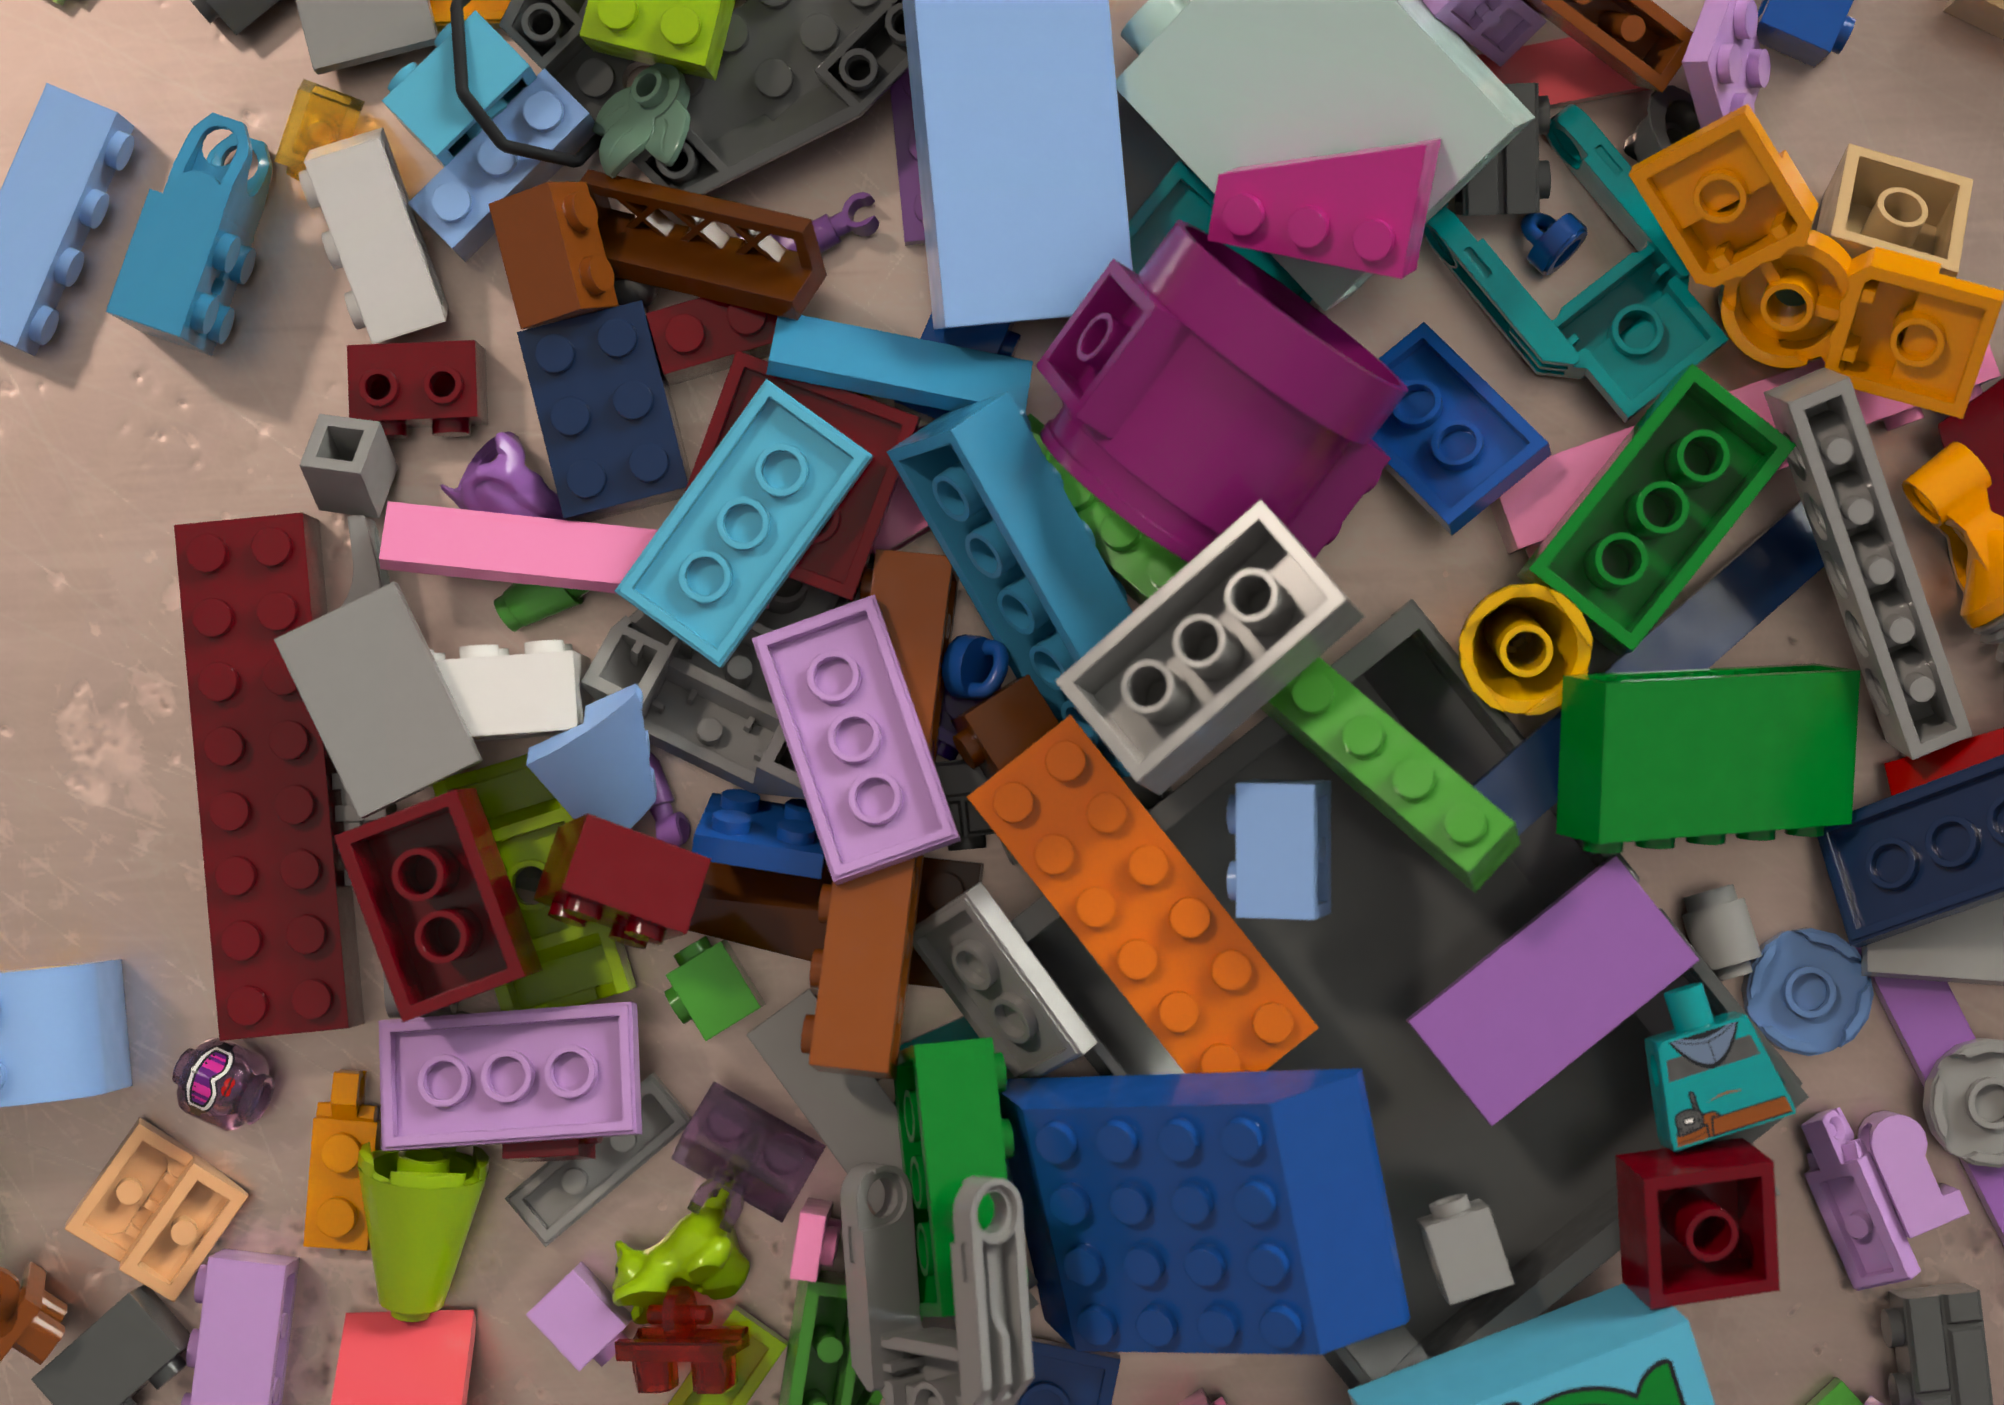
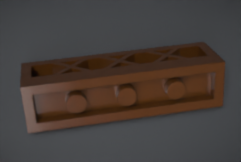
(702, 256)

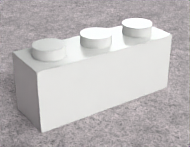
(373, 236)

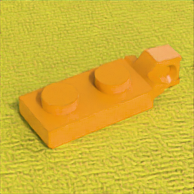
(334, 1192)

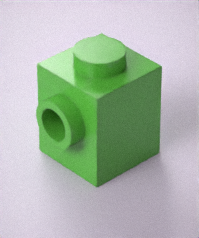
(711, 987)

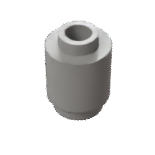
(1721, 931)

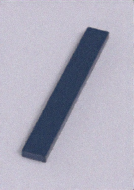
(1687, 638)

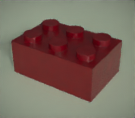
(438, 903)

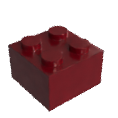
(621, 881)
(1697, 1223)

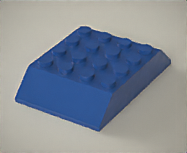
(1206, 1211)

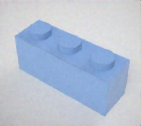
(481, 173)

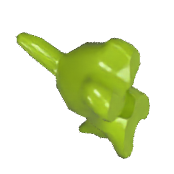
(690, 1255)

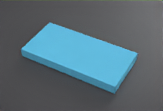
(744, 523)

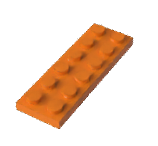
(1140, 907)

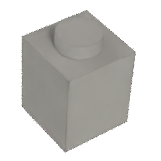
(348, 465)

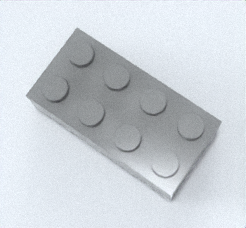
(1209, 649)

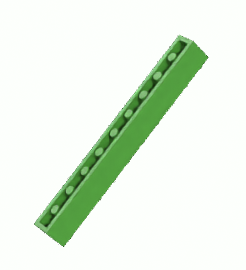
(1333, 720)

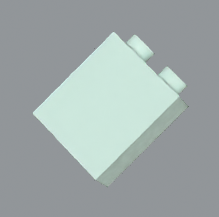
(1311, 80)

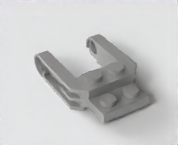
(990, 1350)

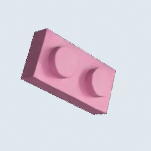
(815, 1240)

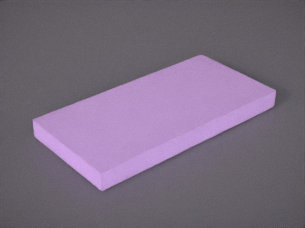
(855, 740)
(510, 1077)

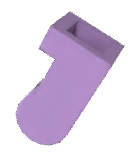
(1899, 1154)

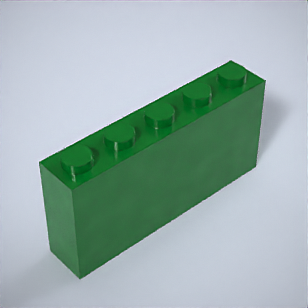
(1706, 754)

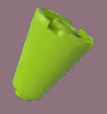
(418, 1222)

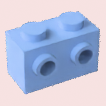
(1280, 849)

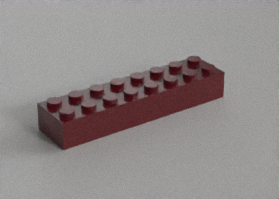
(265, 782)

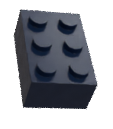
(605, 413)

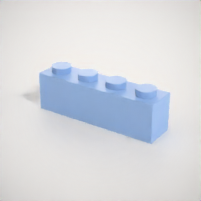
(51, 205)

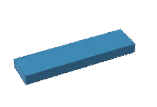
(893, 365)

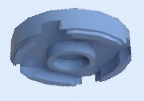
(1807, 991)

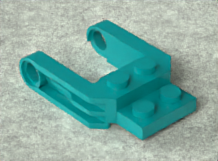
(1626, 327)

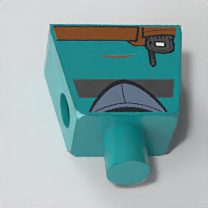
(1710, 1073)

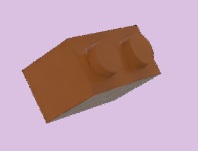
(553, 253)

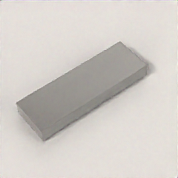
(569, 1188)

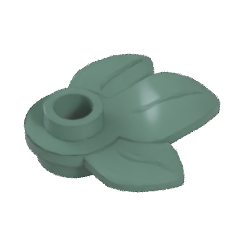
(644, 116)

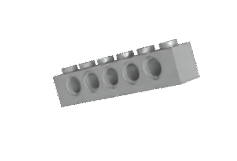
(1868, 563)

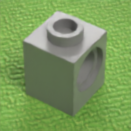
(1464, 1248)

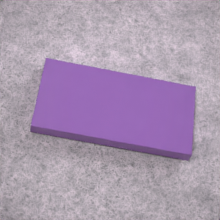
(1552, 990)

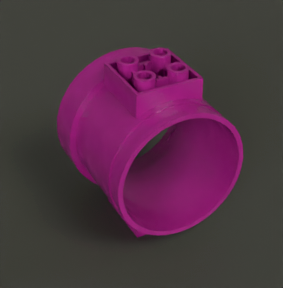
(1214, 393)

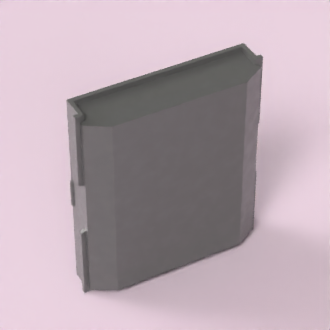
(1389, 947)

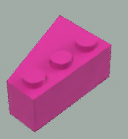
(1333, 209)

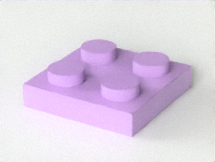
(1725, 59)

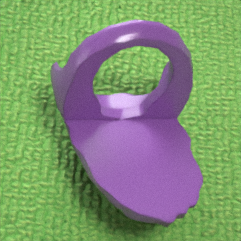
(505, 483)

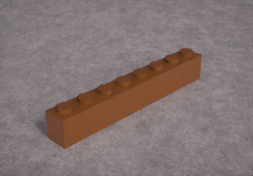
(873, 917)

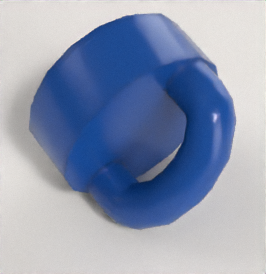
(1558, 242)
(974, 667)

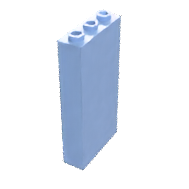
(1016, 155)

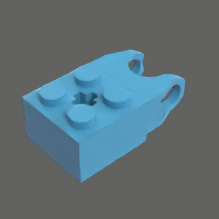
(195, 241)

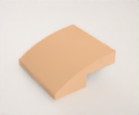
(156, 1209)

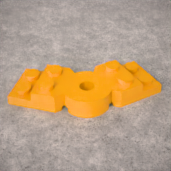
(1879, 318)

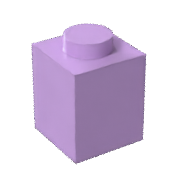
(581, 1318)

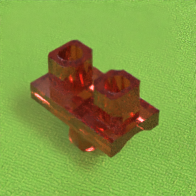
(680, 1339)

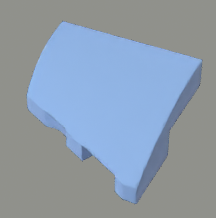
(601, 763)

